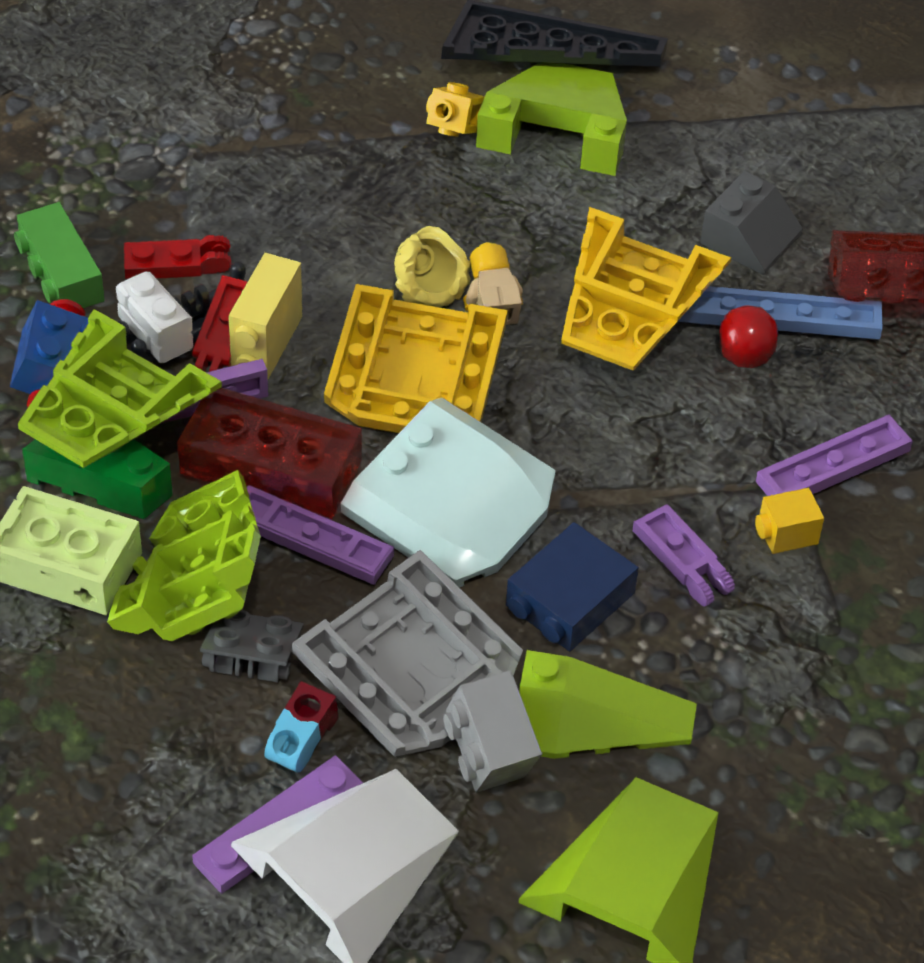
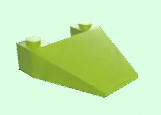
(562, 99)

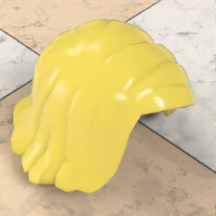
(431, 268)

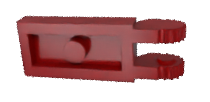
(177, 257)

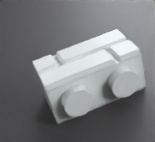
(154, 316)

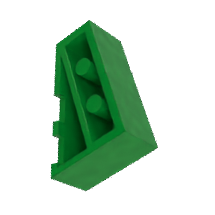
(125, 480)

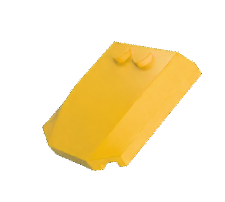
(409, 353)

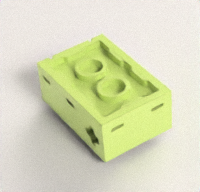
(67, 549)

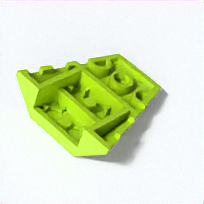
(107, 395)
(637, 869)

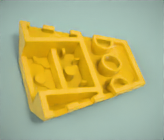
(631, 291)

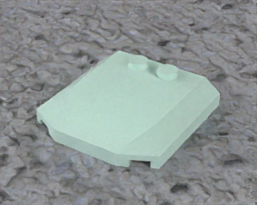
(452, 493)

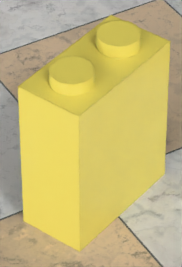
(266, 312)

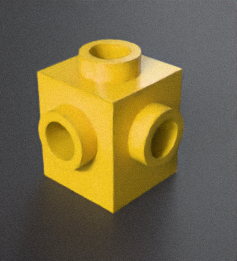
(454, 109)

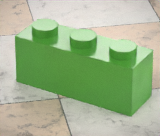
(58, 256)

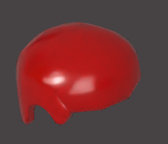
(748, 336)

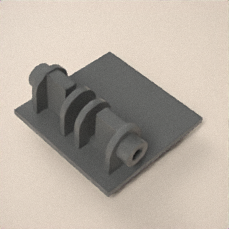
(253, 639)

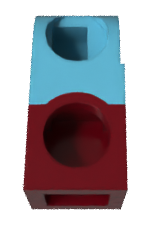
(301, 727)

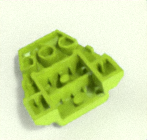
(197, 565)

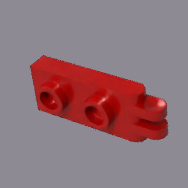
(214, 336)

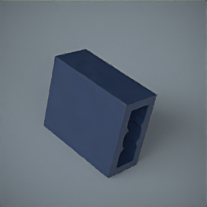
(571, 586)

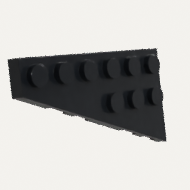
(519, 35)

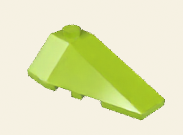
(594, 709)

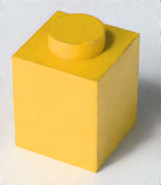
(790, 520)

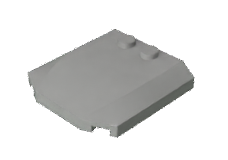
(402, 652)

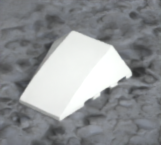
(355, 858)

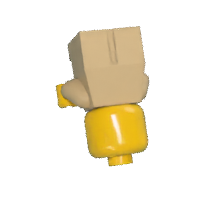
(494, 282)

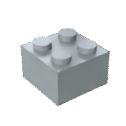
(492, 731)

